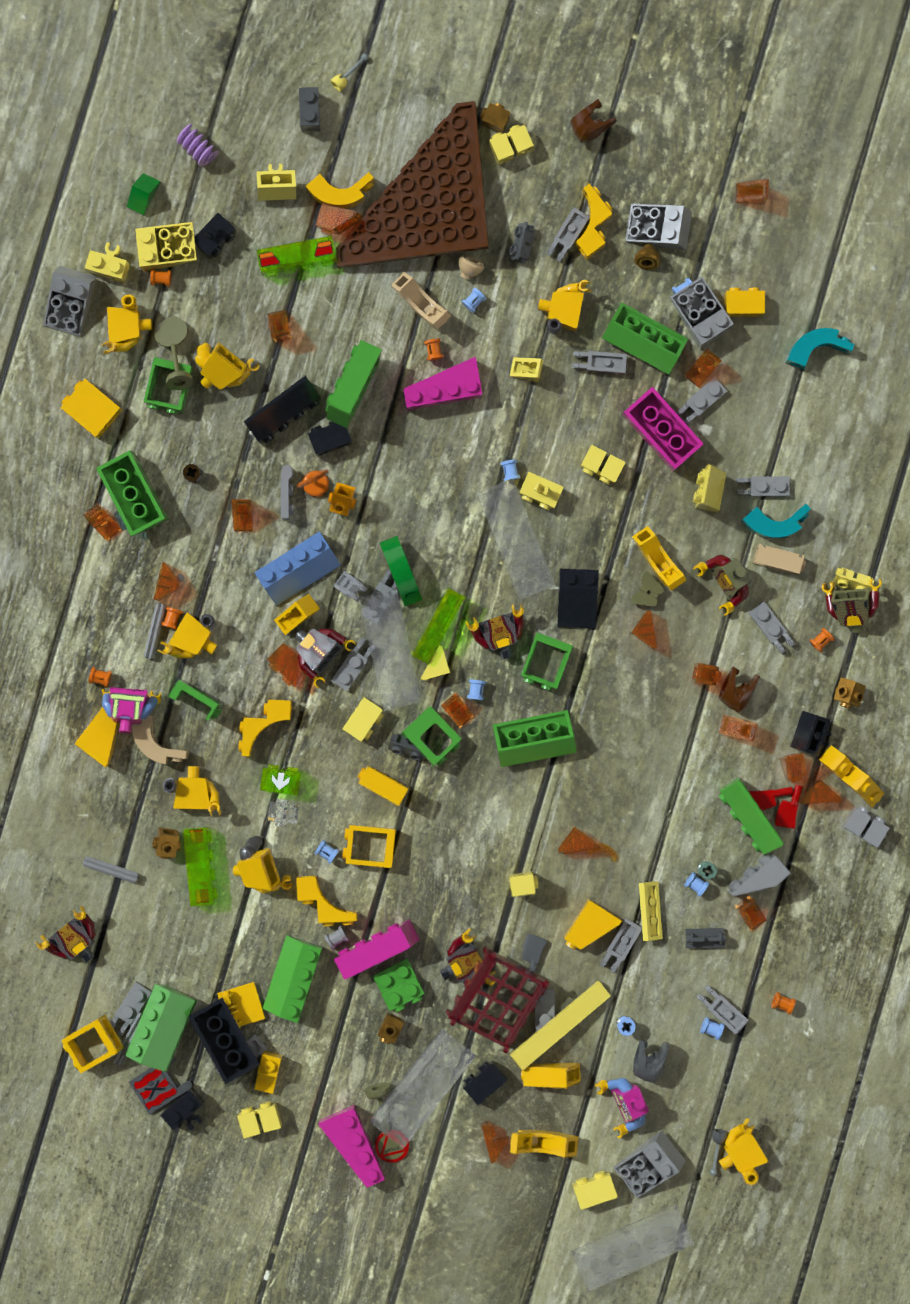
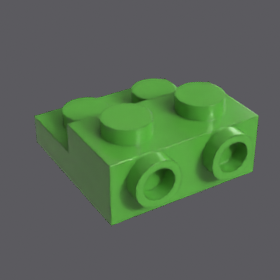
(399, 985)

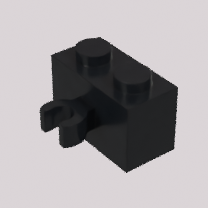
(214, 236)
(811, 733)
(183, 1109)

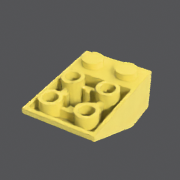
(165, 246)
(710, 490)

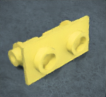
(845, 580)

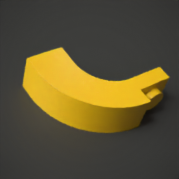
(342, 198)
(658, 558)
(544, 1142)

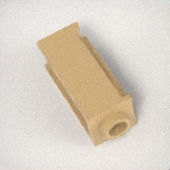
(779, 559)

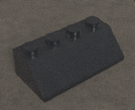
(282, 410)
(224, 1042)

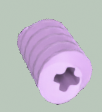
(195, 146)

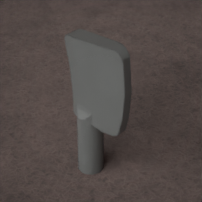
(532, 951)

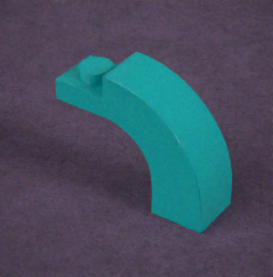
(817, 338)
(771, 529)

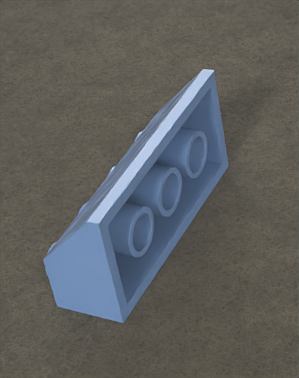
(297, 568)

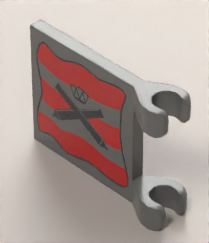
(157, 1088)

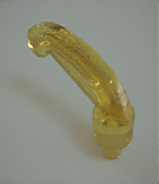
(606, 849)

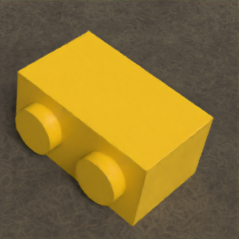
(744, 303)

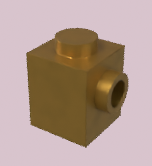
(495, 117)
(390, 1028)

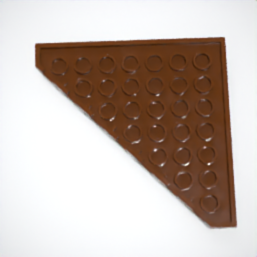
(431, 204)

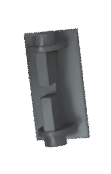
(523, 234)
(400, 746)
(705, 938)

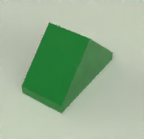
(142, 193)

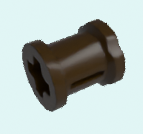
(186, 471)

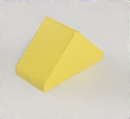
(526, 368)
(437, 666)

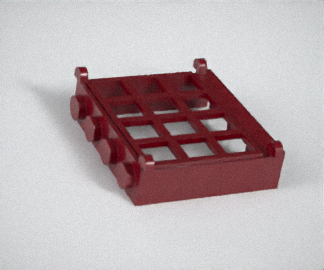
(473, 987)

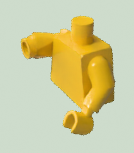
(125, 326)
(222, 367)
(743, 1152)

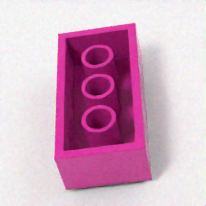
(662, 429)

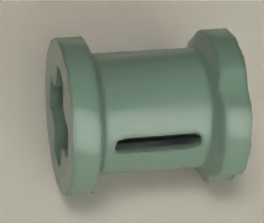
(709, 875)

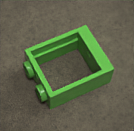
(166, 365)
(555, 644)

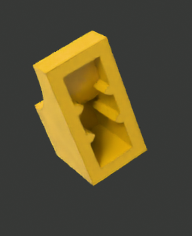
(297, 614)
(268, 1072)

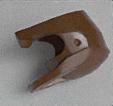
(587, 129)
(737, 697)

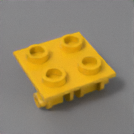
(243, 1003)

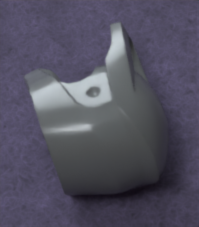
(650, 1067)

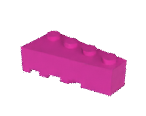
(446, 387)
(377, 949)
(353, 1143)

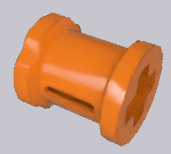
(160, 277)
(433, 349)
(172, 617)
(821, 640)
(100, 677)
(783, 1003)

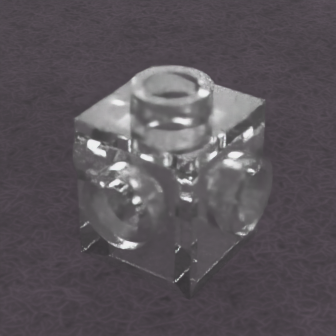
(283, 812)

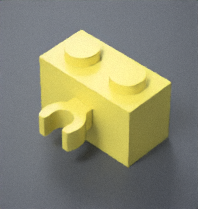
(276, 184)
(107, 264)
(541, 491)

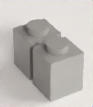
(874, 831)

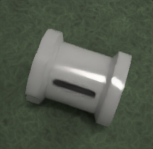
(336, 937)

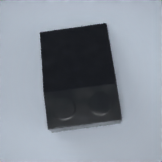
(577, 598)

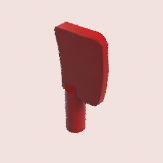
(766, 798)
(787, 810)

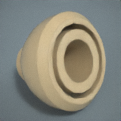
(470, 266)

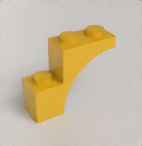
(600, 212)
(251, 727)
(851, 776)
(309, 890)

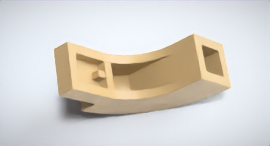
(420, 302)
(149, 746)

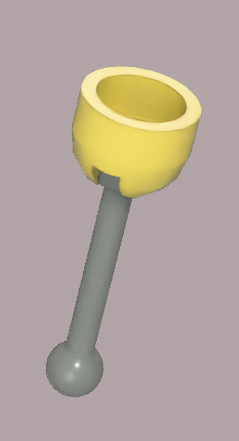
(339, 81)

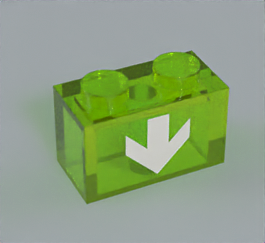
(281, 780)

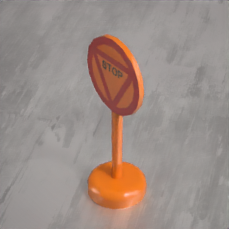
(315, 483)

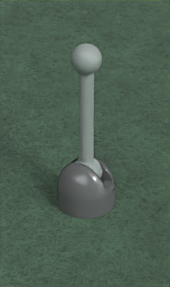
(719, 1136)

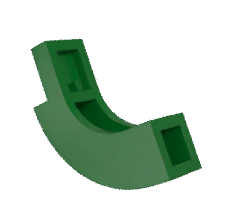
(401, 571)

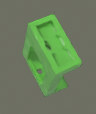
(182, 687)
(420, 725)

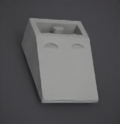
(659, 225)
(69, 300)
(701, 312)
(765, 874)
(650, 1164)

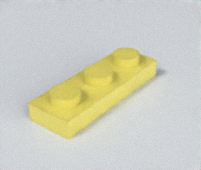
(650, 911)

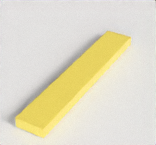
(560, 1025)

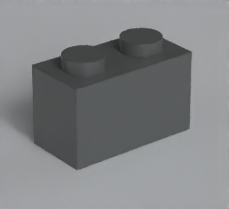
(309, 109)

